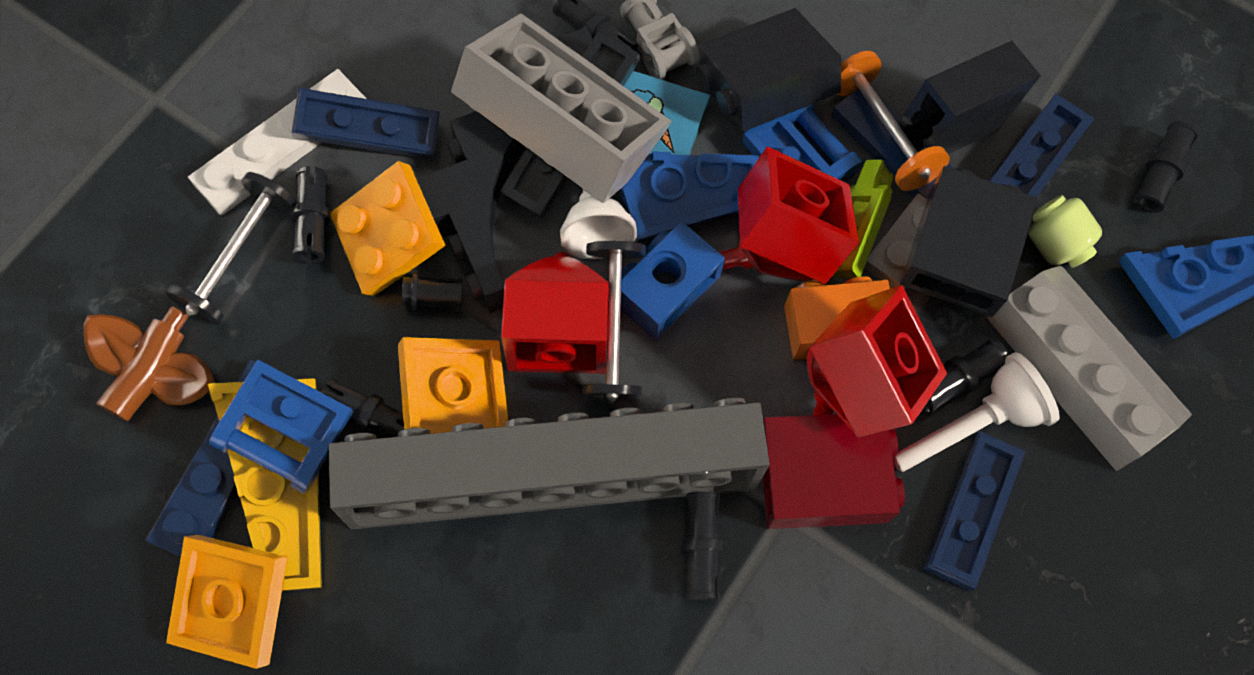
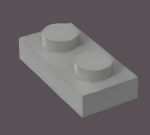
(892, 252)

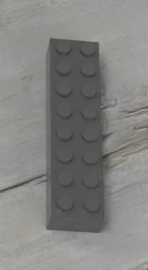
(547, 464)

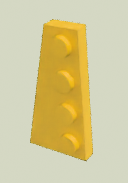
(276, 514)

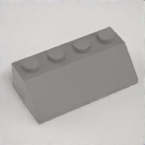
(558, 105)
(1089, 367)

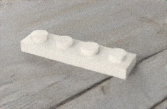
(263, 150)

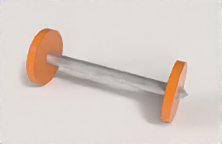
(921, 166)

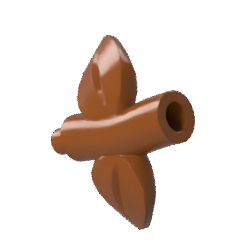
(144, 362)

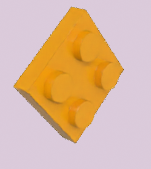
(386, 229)
(451, 383)
(227, 600)

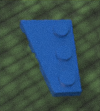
(684, 190)
(1193, 282)

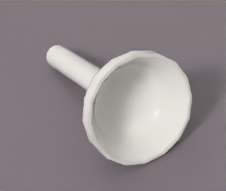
(595, 221)
(1016, 396)

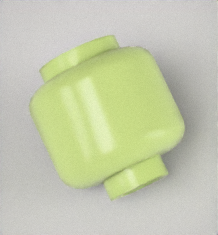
(1065, 231)

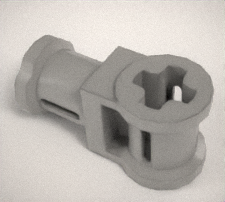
(660, 38)

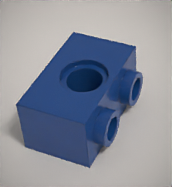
(660, 305)

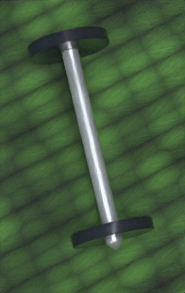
(267, 194)
(615, 252)

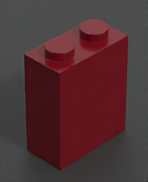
(828, 474)

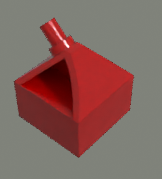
(792, 221)
(555, 317)
(874, 364)

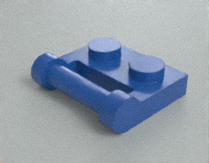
(785, 138)
(288, 409)

